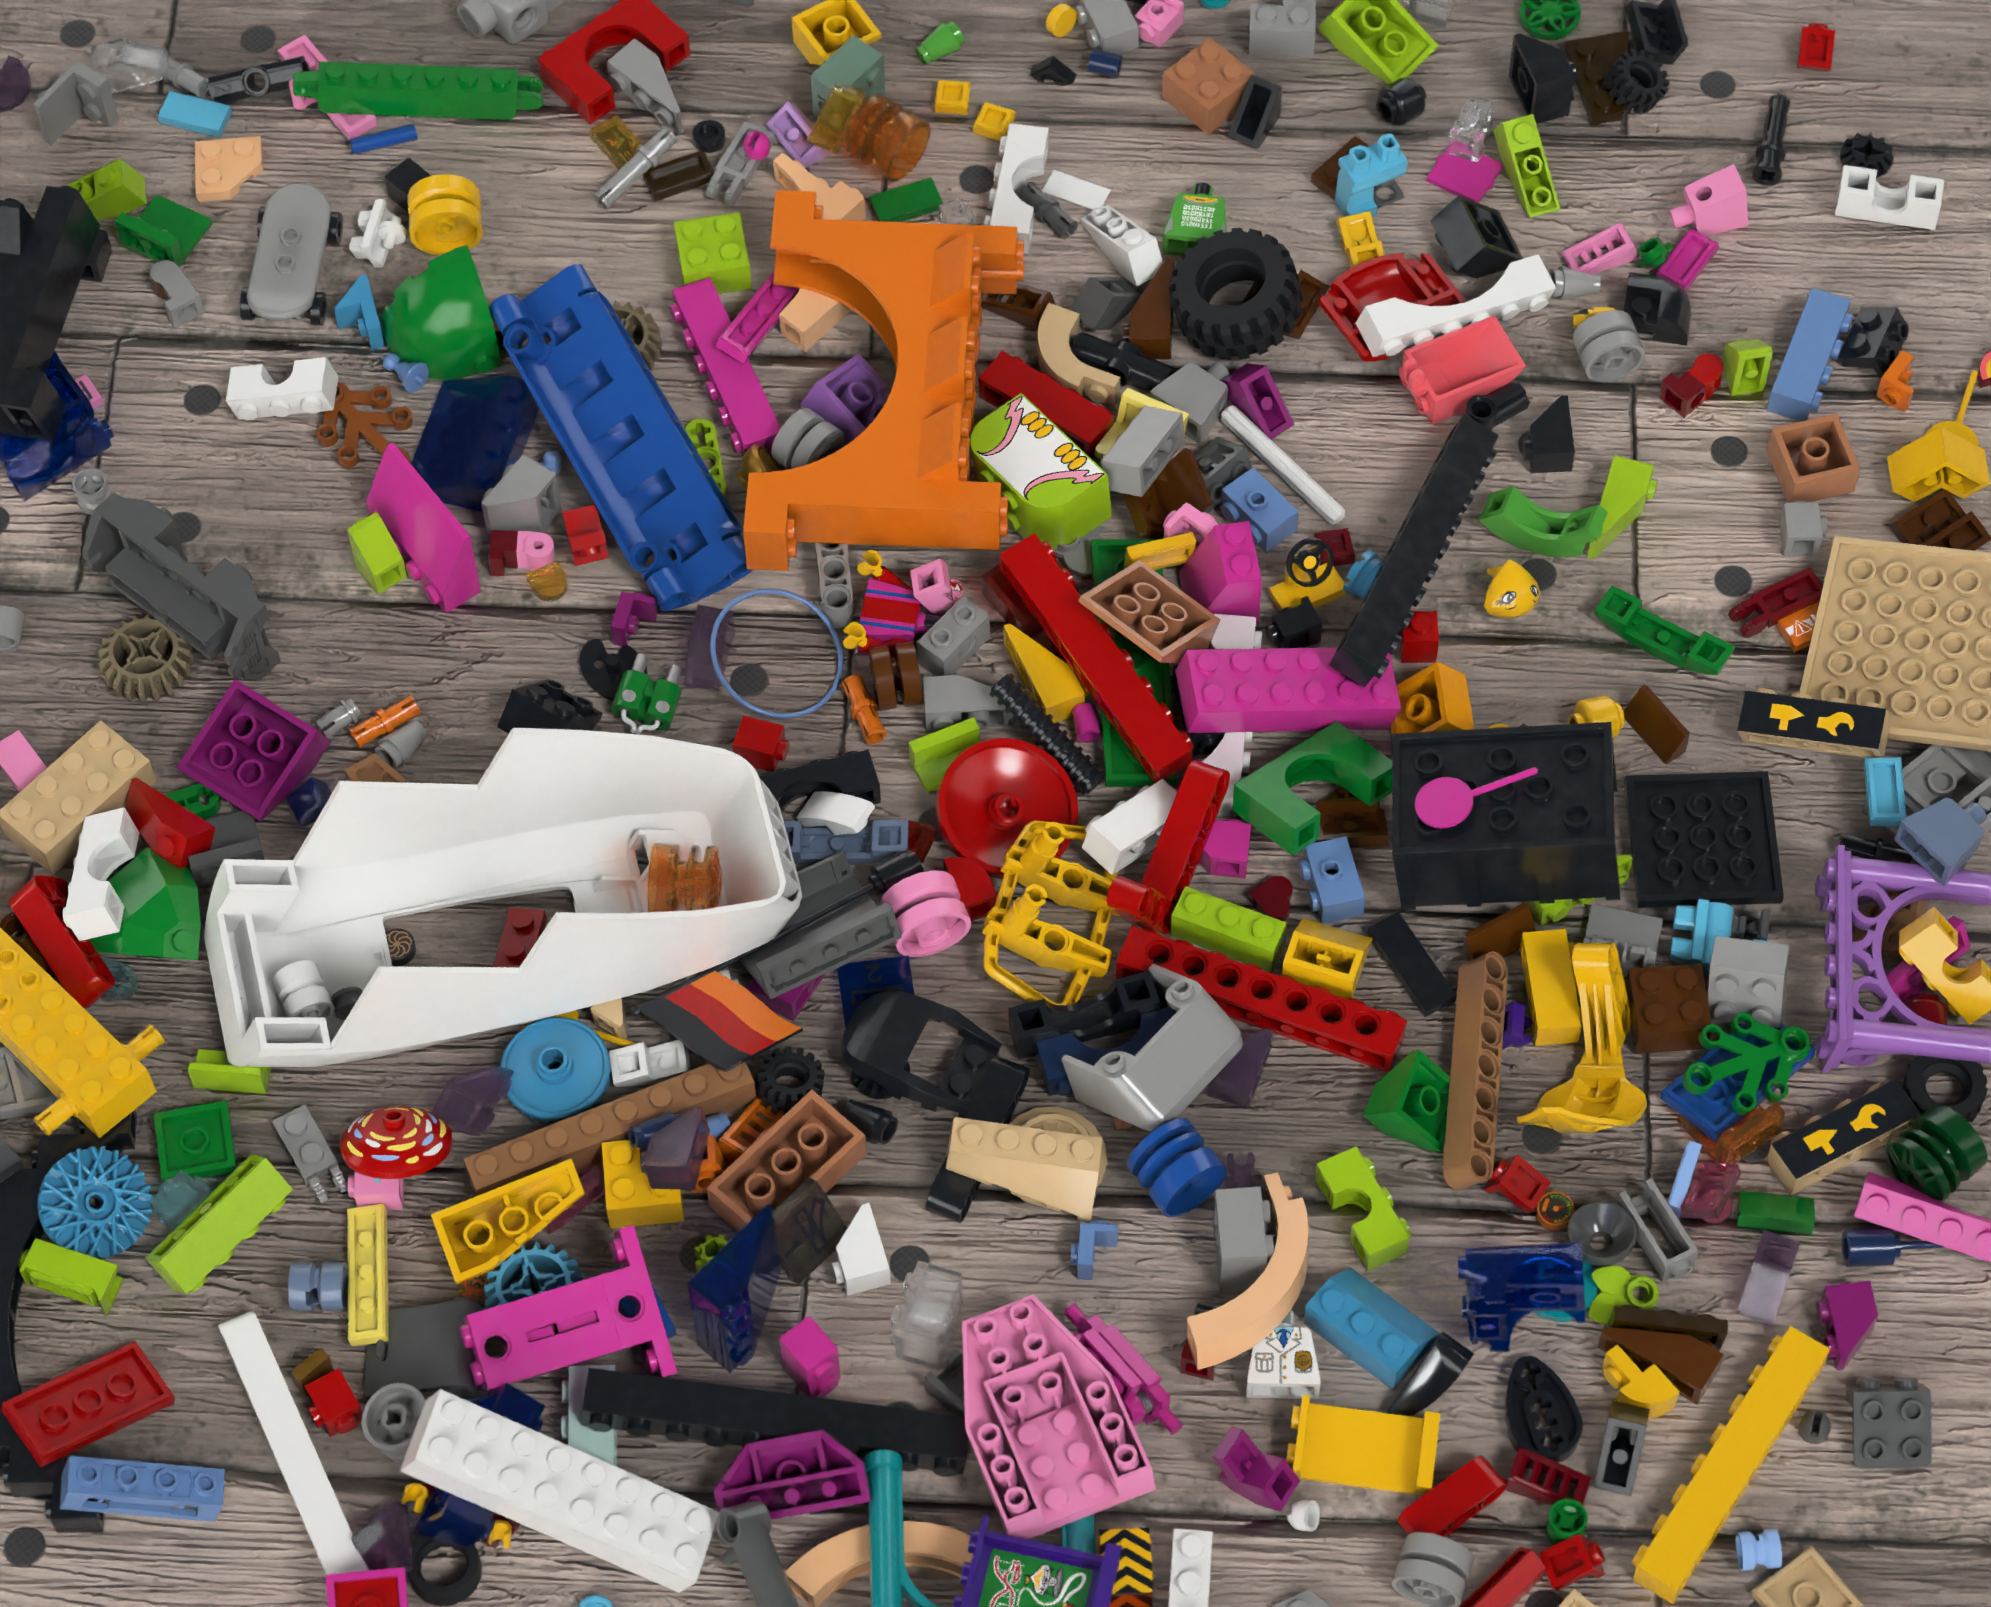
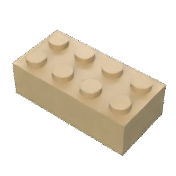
(80, 783)

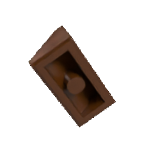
(1656, 725)
(1500, 934)

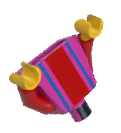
(888, 610)

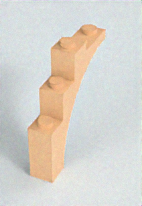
(811, 313)

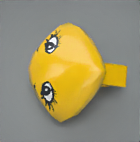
(1511, 591)

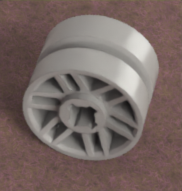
(1608, 346)
(805, 439)
(392, 1418)
(1432, 1570)

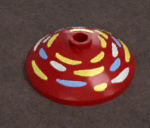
(396, 1142)

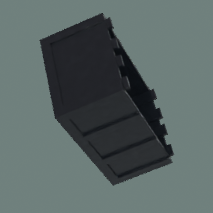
(1520, 841)

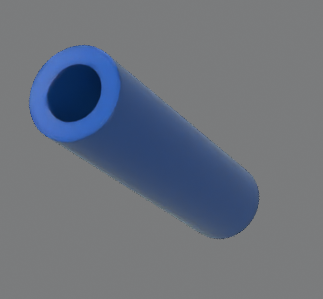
(383, 139)

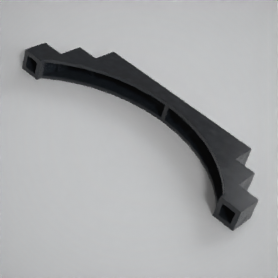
(18, 1231)

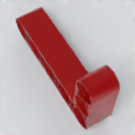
(1176, 852)

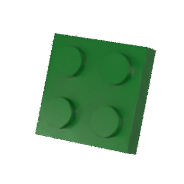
(195, 1141)

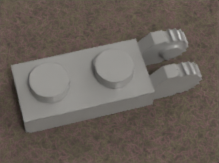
(736, 166)
(309, 1150)

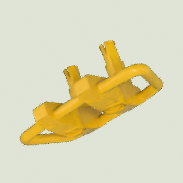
(1017, 929)

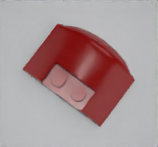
(1381, 280)

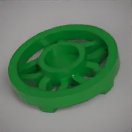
(1550, 15)

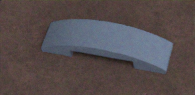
(864, 847)

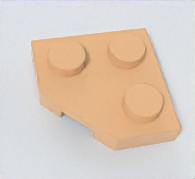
(225, 166)

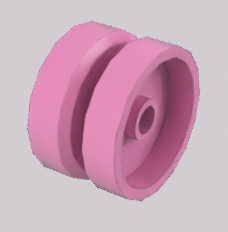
(927, 913)

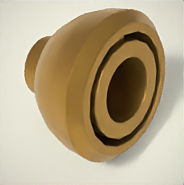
(756, 460)

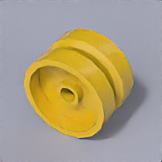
(444, 214)

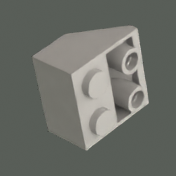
(523, 499)

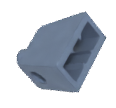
(1942, 836)

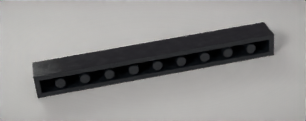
(1414, 551)
(747, 1415)

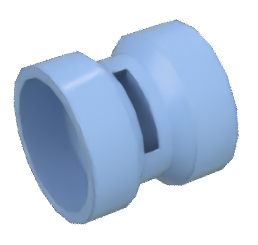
(1758, 1549)

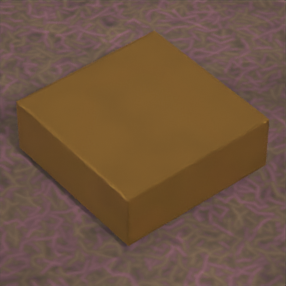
(311, 1369)

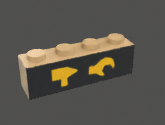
(1814, 724)
(1842, 1136)

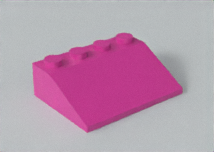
(424, 531)

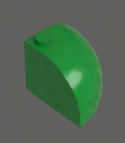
(443, 319)

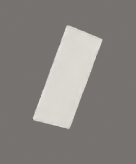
(1076, 190)

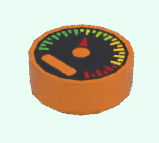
(1554, 1211)

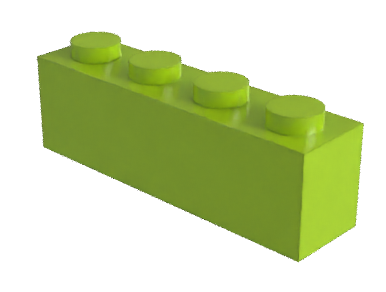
(219, 1224)

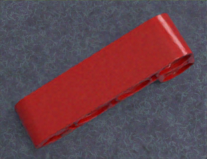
(73, 961)

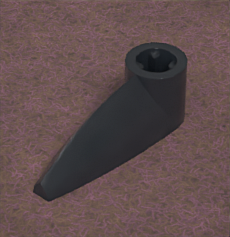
(1433, 1376)

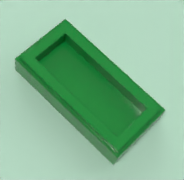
(906, 201)

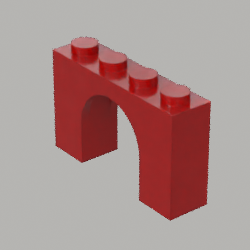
(567, 64)

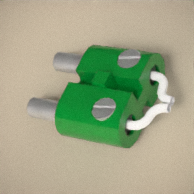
(647, 699)

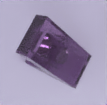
(386, 1539)

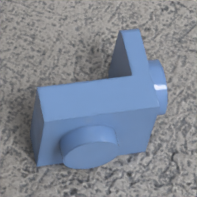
(1091, 1235)

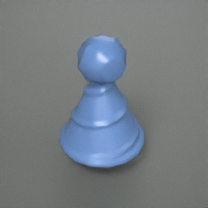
(411, 374)

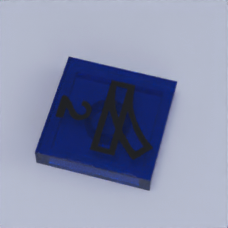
(867, 978)

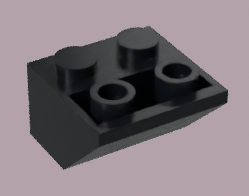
(547, 707)

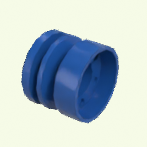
(1176, 1167)

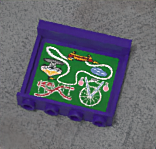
(1034, 1573)

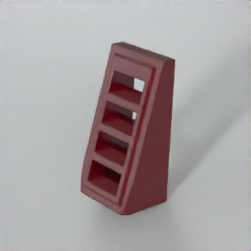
(1541, 1464)

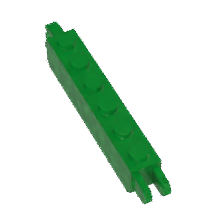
(419, 90)

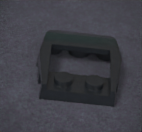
(885, 1034)

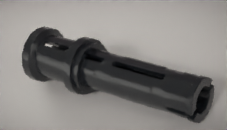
(1771, 149)

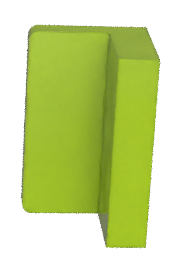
(936, 751)
(215, 1073)

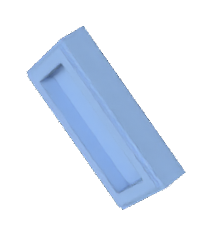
(1684, 1176)

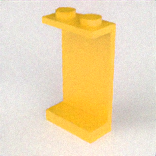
(1364, 1448)

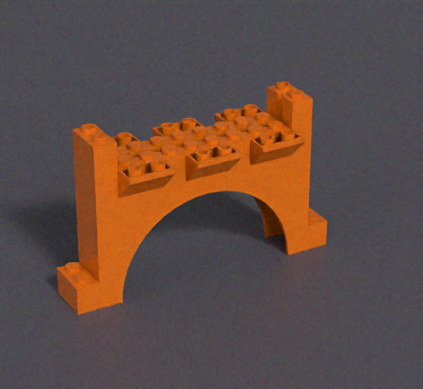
(911, 466)

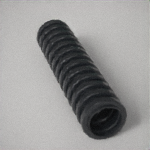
(1047, 733)

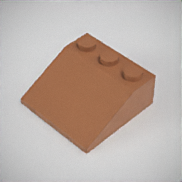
(1152, 613)

